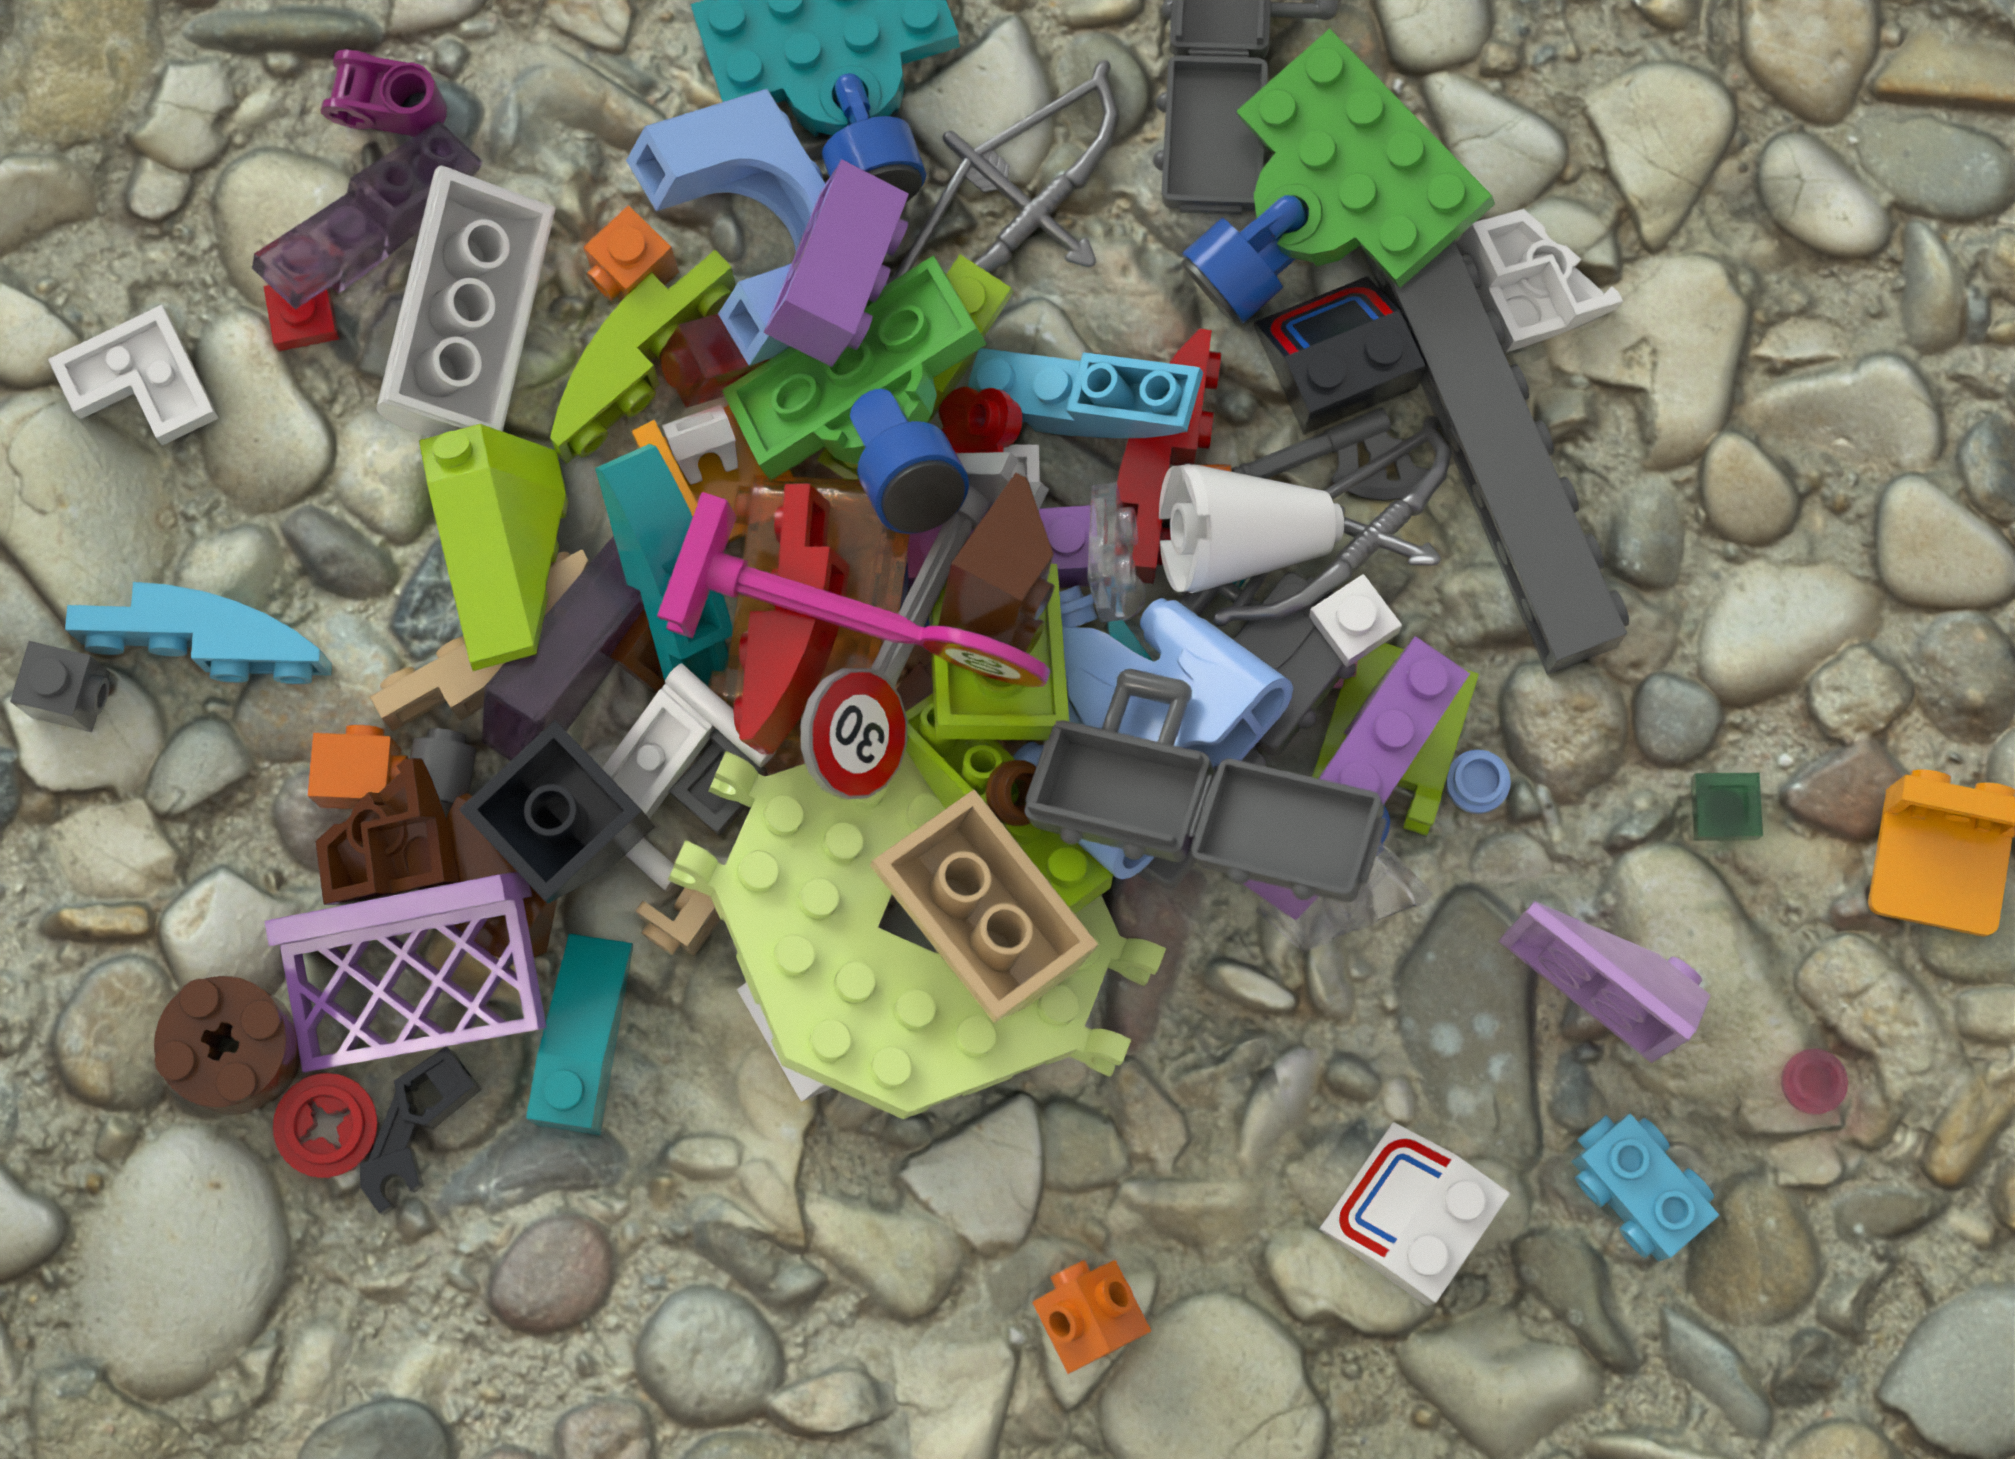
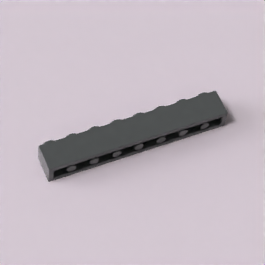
(1507, 463)

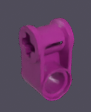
(371, 95)

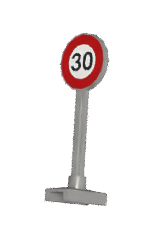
(855, 716)

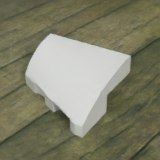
(1531, 280)

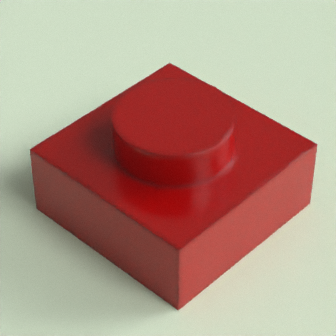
(304, 326)

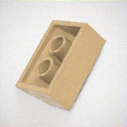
(985, 907)

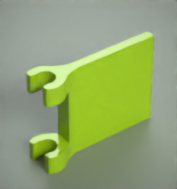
(1431, 764)

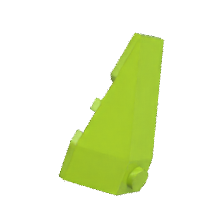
(498, 531)

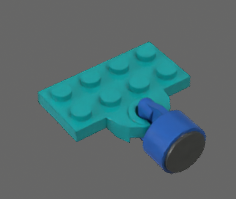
(834, 69)

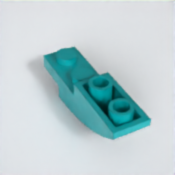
(649, 531)

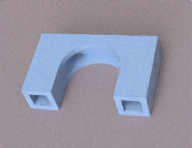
(742, 150)

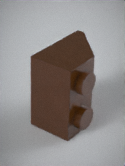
(1002, 573)

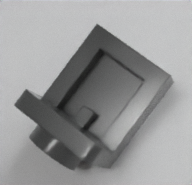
(694, 785)

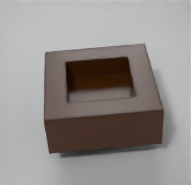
(639, 656)

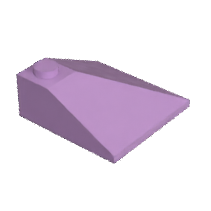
(1619, 983)

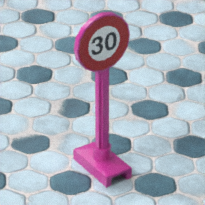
(705, 568)

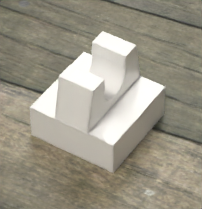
(701, 434)

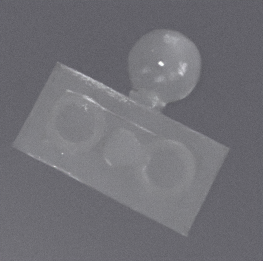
(1111, 569)

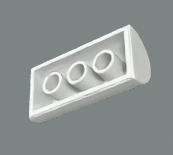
(465, 306)

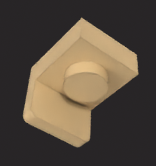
(689, 928)

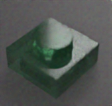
(1726, 806)

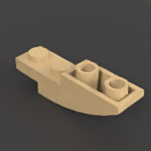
(450, 677)

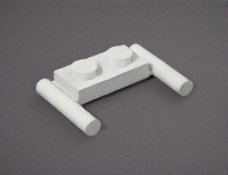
(663, 748)

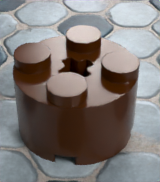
(219, 1009)

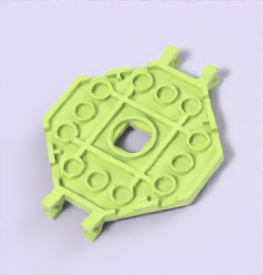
(854, 998)

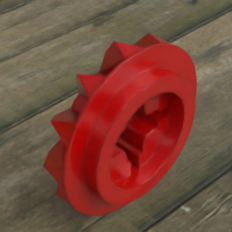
(296, 1119)

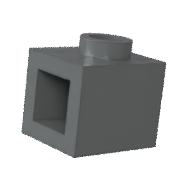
(61, 686)

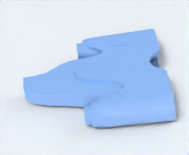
(1230, 705)

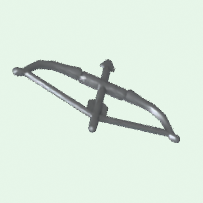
(991, 173)
(1366, 537)

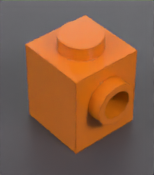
(627, 254)
(351, 765)

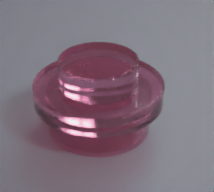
(1814, 1081)

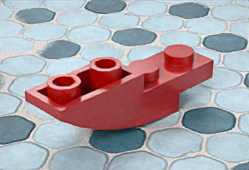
(1149, 458)
(784, 648)

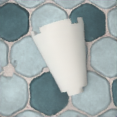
(1240, 526)

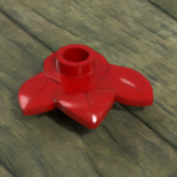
(980, 420)

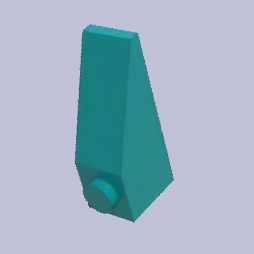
(580, 1036)

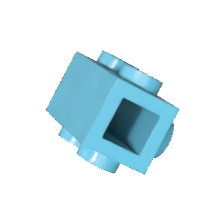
(1634, 1175)

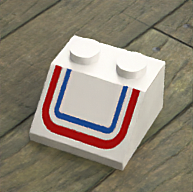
(1414, 1212)

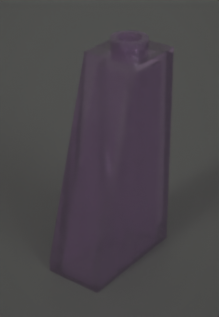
(569, 659)

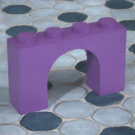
(1385, 736)

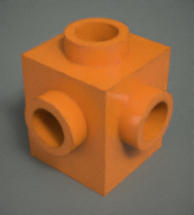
(1090, 1313)

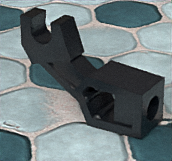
(393, 1151)

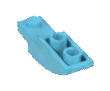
(1094, 395)
(223, 634)

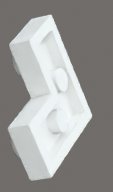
(141, 360)

